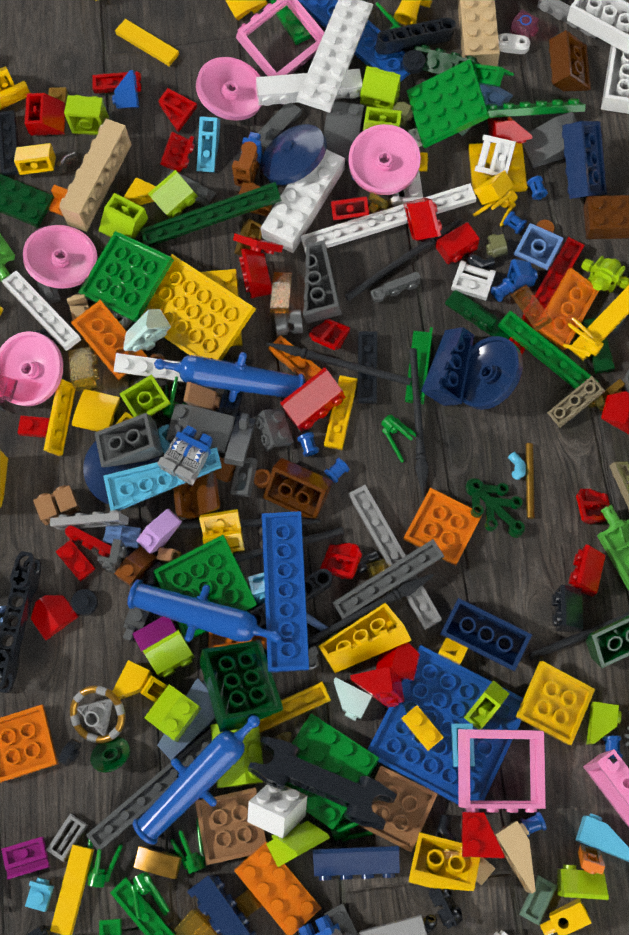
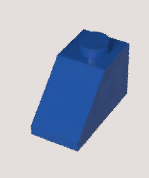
(126, 92)
(521, 274)

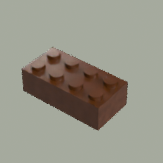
(607, 217)

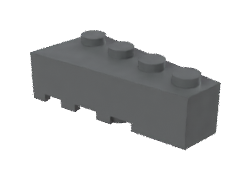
(320, 289)

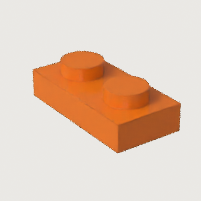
(591, 860)

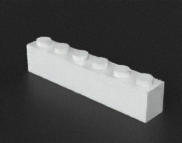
(285, 88)

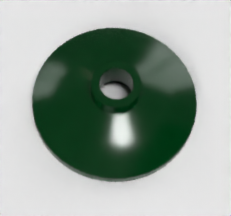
(110, 755)

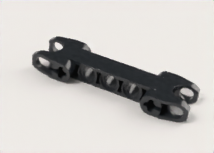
(23, 585)
(354, 796)

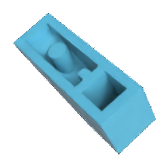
(208, 143)
(601, 837)

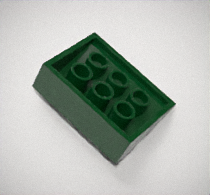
(239, 684)

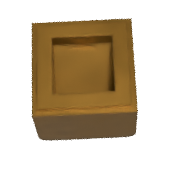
(248, 903)

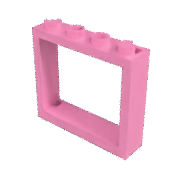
(270, 10)
(537, 771)
(612, 781)

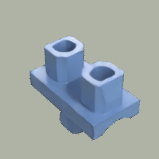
(125, 533)

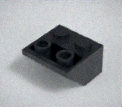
(568, 609)

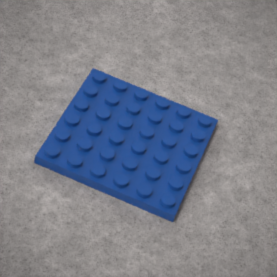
(445, 696)

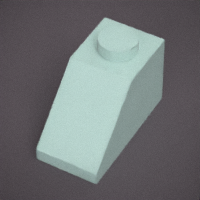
(352, 700)

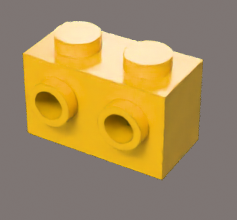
(35, 158)

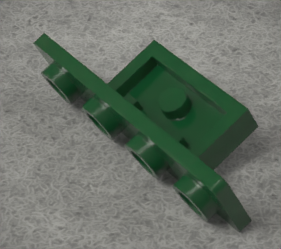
(440, 61)
(475, 314)

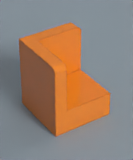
(58, 193)

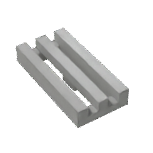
(77, 821)

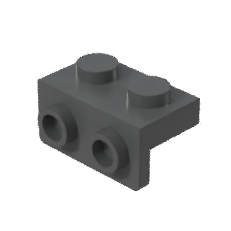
(273, 429)
(117, 556)

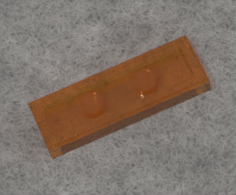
(281, 292)
(531, 308)

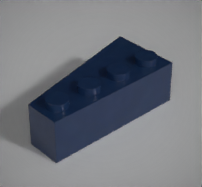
(450, 367)
(220, 907)

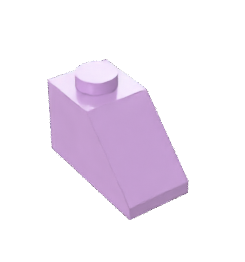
(159, 531)

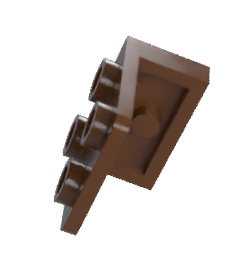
(197, 499)

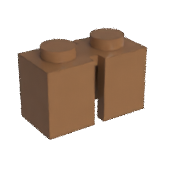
(48, 509)

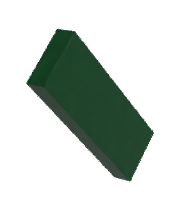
(603, 360)

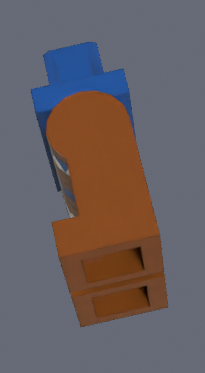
(248, 164)

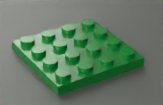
(447, 103)
(126, 276)
(212, 566)
(333, 752)

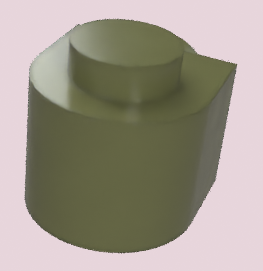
(407, 113)
(496, 245)

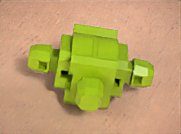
(605, 274)

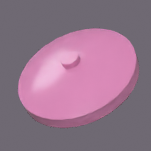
(228, 88)
(384, 159)
(59, 256)
(35, 364)

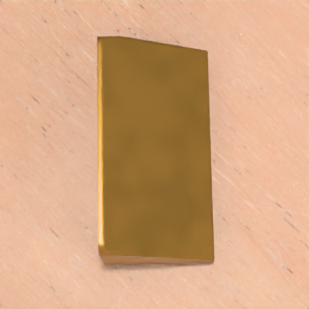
(249, 229)

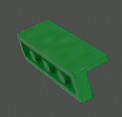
(490, 75)
(422, 343)

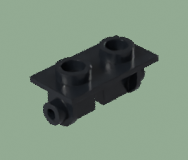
(450, 913)

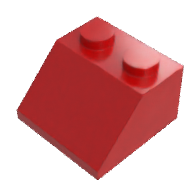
(382, 685)

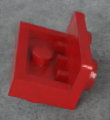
(177, 152)

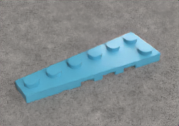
(146, 481)

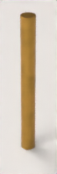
(530, 481)

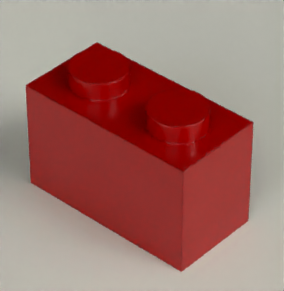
(350, 208)
(457, 243)

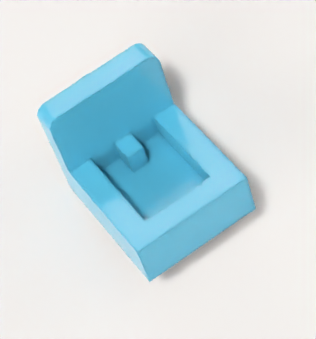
(163, 434)

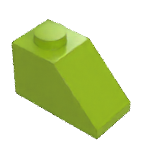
(486, 705)
(602, 720)

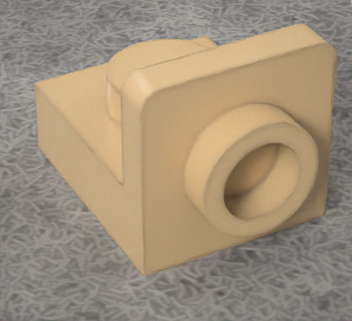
(78, 305)

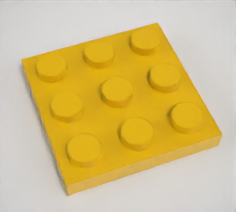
(516, 169)
(555, 703)

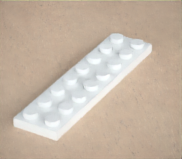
(334, 54)

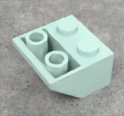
(146, 331)

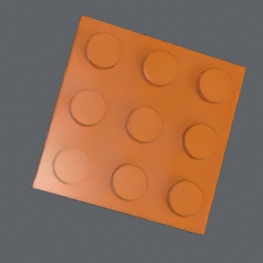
(445, 522)
(25, 743)

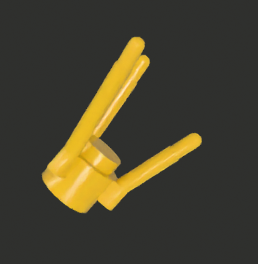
(506, 201)
(592, 345)

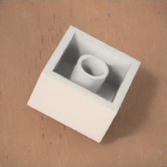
(277, 809)

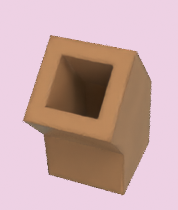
(167, 555)

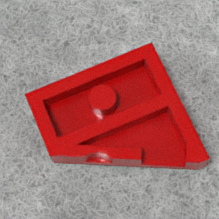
(177, 108)
(258, 244)
(478, 837)

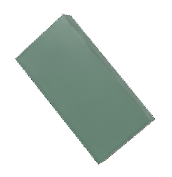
(538, 902)

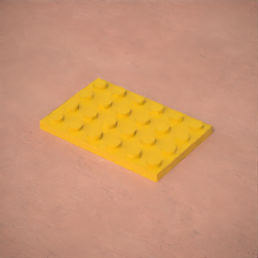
(200, 311)

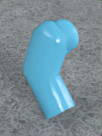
(520, 466)

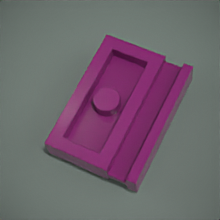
(25, 857)

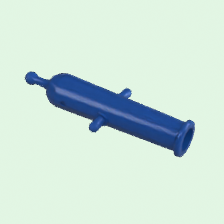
(233, 376)
(198, 613)
(193, 782)

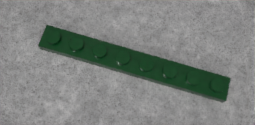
(211, 214)

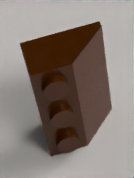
(569, 63)
(297, 488)

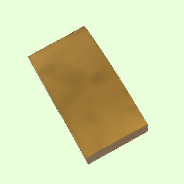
(157, 862)

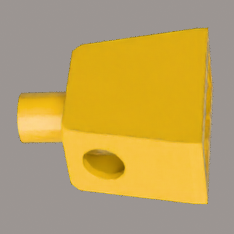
(575, 914)

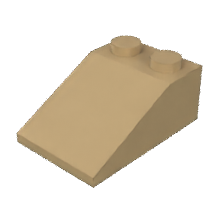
(517, 852)

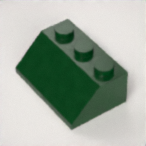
(609, 643)

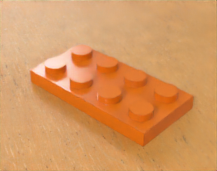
(570, 300)
(103, 335)
(277, 890)

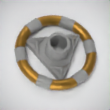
(97, 714)

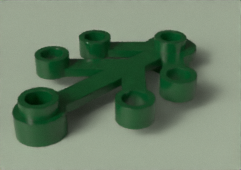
(494, 505)

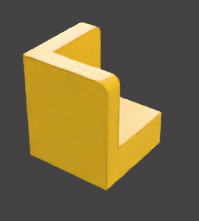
(453, 651)

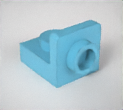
(258, 587)
(39, 894)

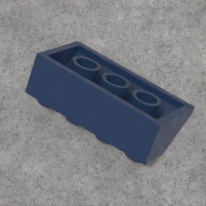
(584, 159)
(486, 634)
(356, 861)

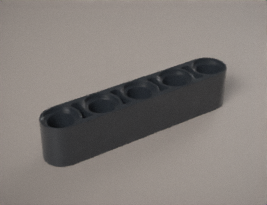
(414, 35)
(312, 581)

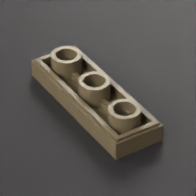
(584, 393)

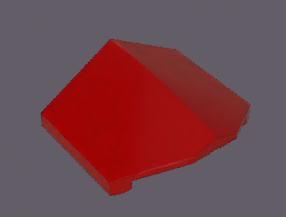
(330, 334)
(617, 411)
(591, 504)
(342, 560)
(52, 614)
(401, 660)

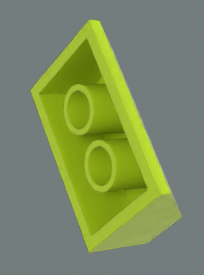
(238, 774)

